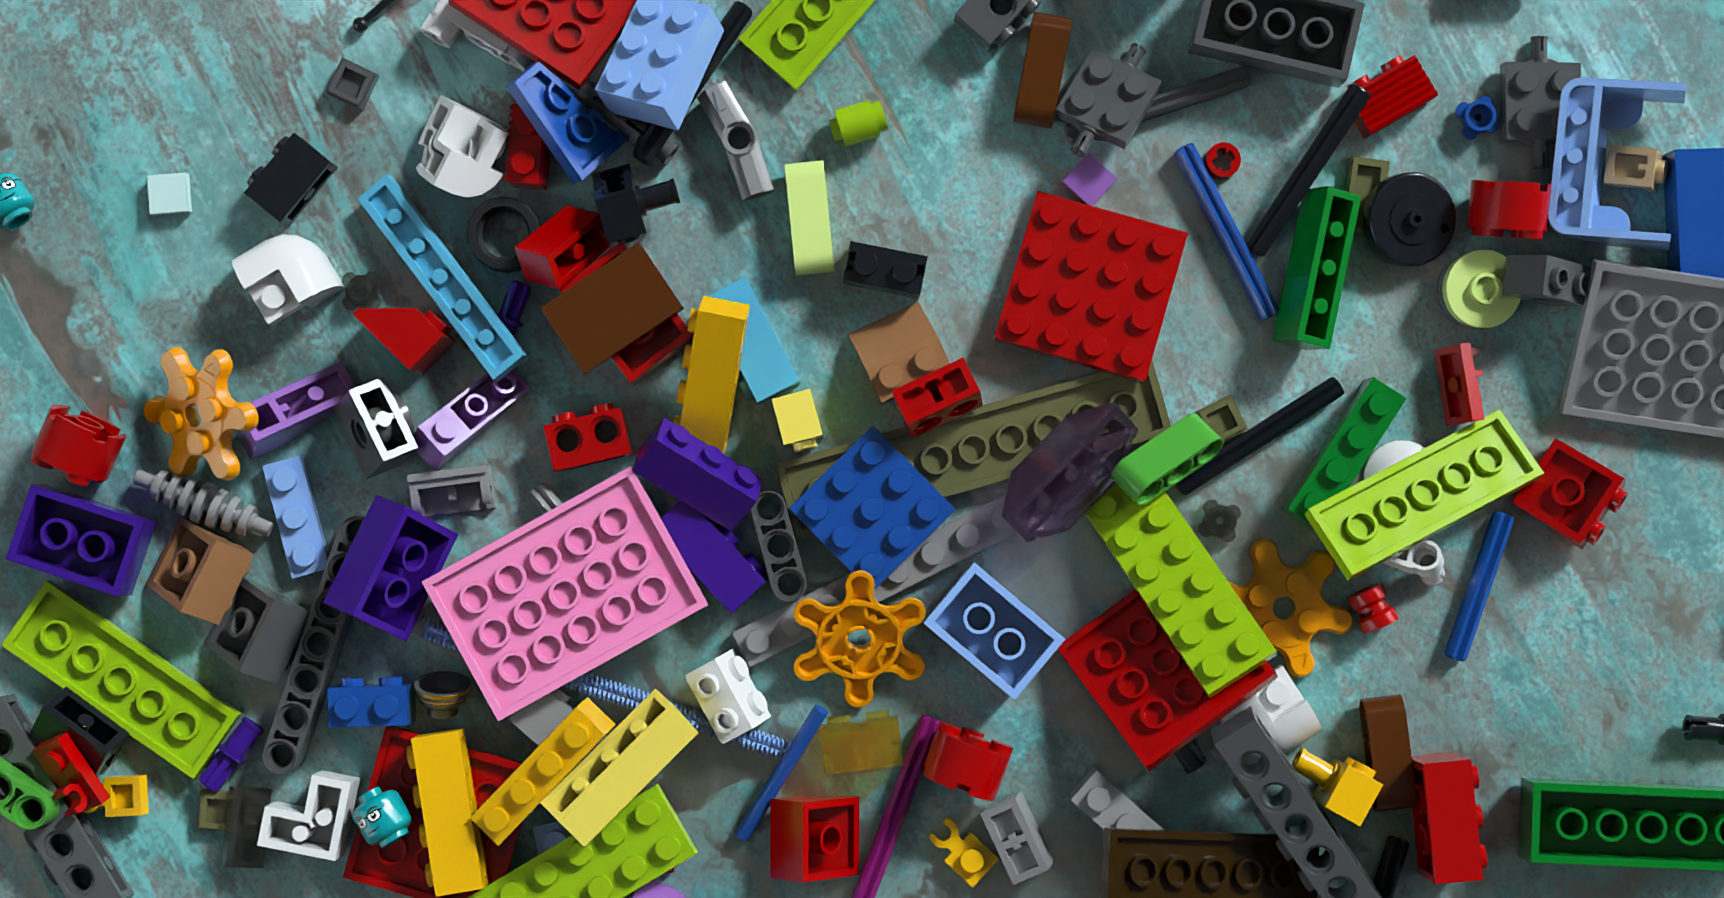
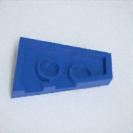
(566, 126)

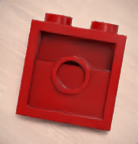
(1572, 495)

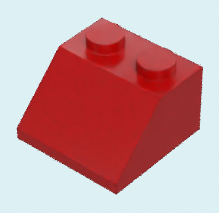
(409, 334)
(814, 837)

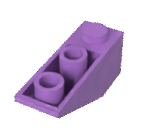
(467, 417)

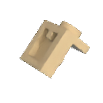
(1635, 168)

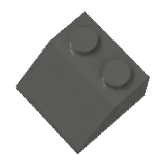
(258, 631)

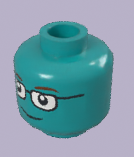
(15, 202)
(382, 817)

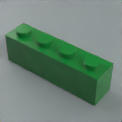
(1317, 268)
(1345, 448)

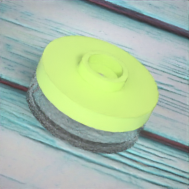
(1472, 290)

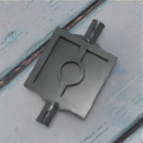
(1108, 99)
(1532, 99)

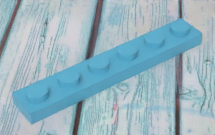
(442, 277)

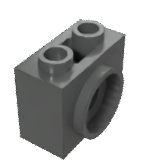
(376, 427)

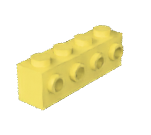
(622, 769)

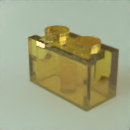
(860, 743)

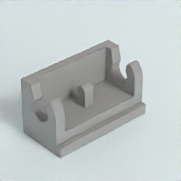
(452, 490)
(1017, 838)

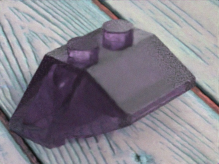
(1067, 471)

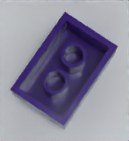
(81, 540)
(387, 566)

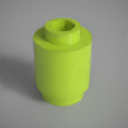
(858, 122)

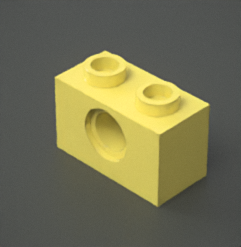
(798, 420)

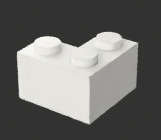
(320, 826)

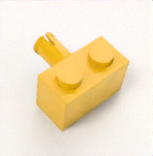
(1342, 786)

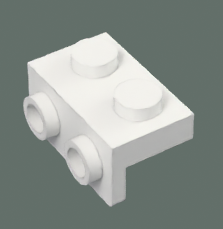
(728, 696)

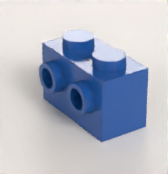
(371, 704)

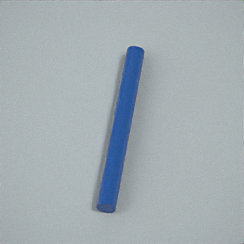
(781, 772)

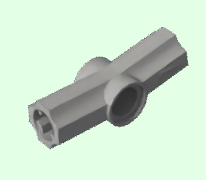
(746, 163)

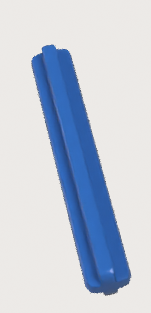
(1479, 586)

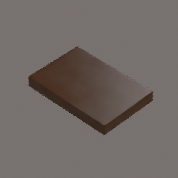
(611, 308)

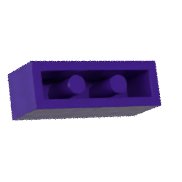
(697, 474)
(714, 556)

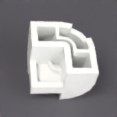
(461, 150)
(286, 276)
(1282, 712)

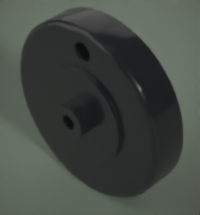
(1409, 219)

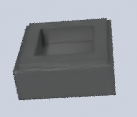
(352, 84)

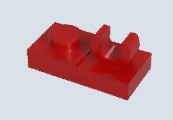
(1458, 384)
(71, 773)

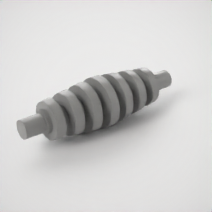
(203, 503)

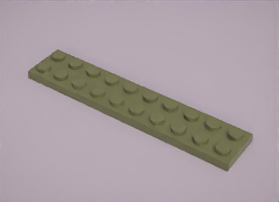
(993, 438)

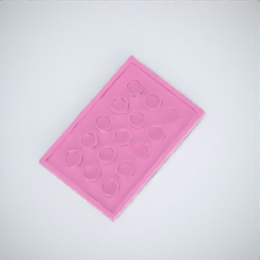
(564, 593)

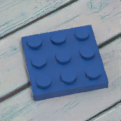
(872, 507)

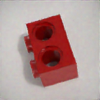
(937, 398)
(590, 448)

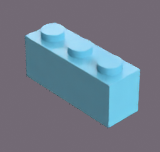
(763, 360)

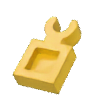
(127, 796)
(967, 855)

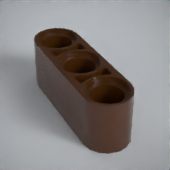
(1042, 70)
(1388, 751)

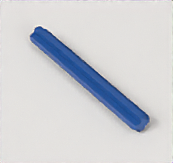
(1226, 231)

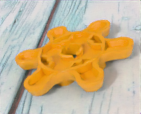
(217, 409)
(1304, 589)
(859, 663)

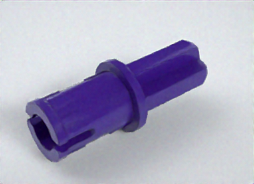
(514, 305)
(230, 754)

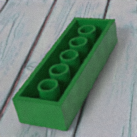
(1622, 824)

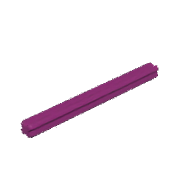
(896, 809)

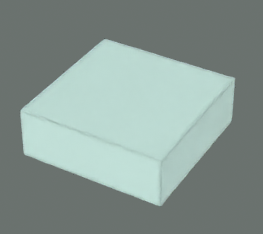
(169, 194)

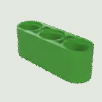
(1167, 459)
(22, 791)

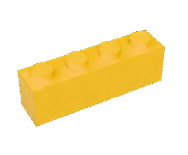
(712, 369)
(542, 771)
(447, 804)

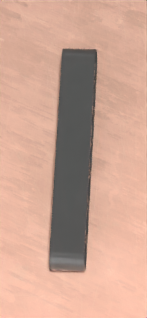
(308, 658)

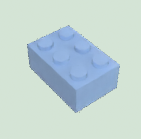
(660, 61)
(993, 630)

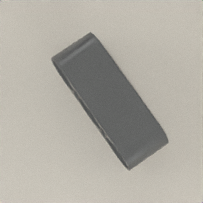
(779, 565)

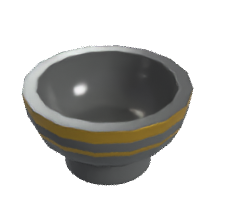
(442, 692)

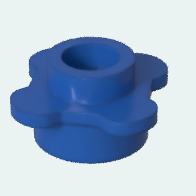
(1485, 109)

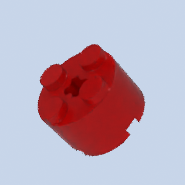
(1510, 206)
(77, 445)
(966, 761)

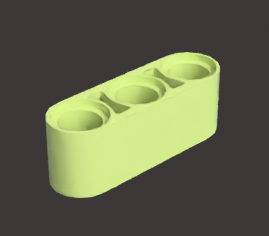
(809, 218)

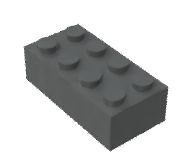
(1281, 36)

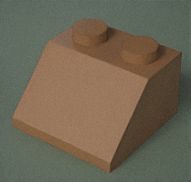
(898, 350)
(200, 571)

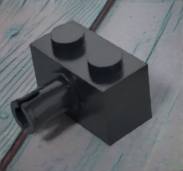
(625, 204)

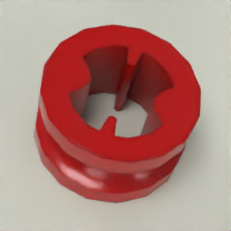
(1233, 166)

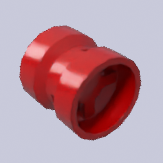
(1372, 608)

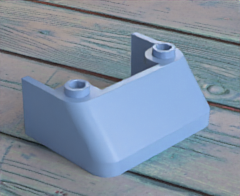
(1585, 115)

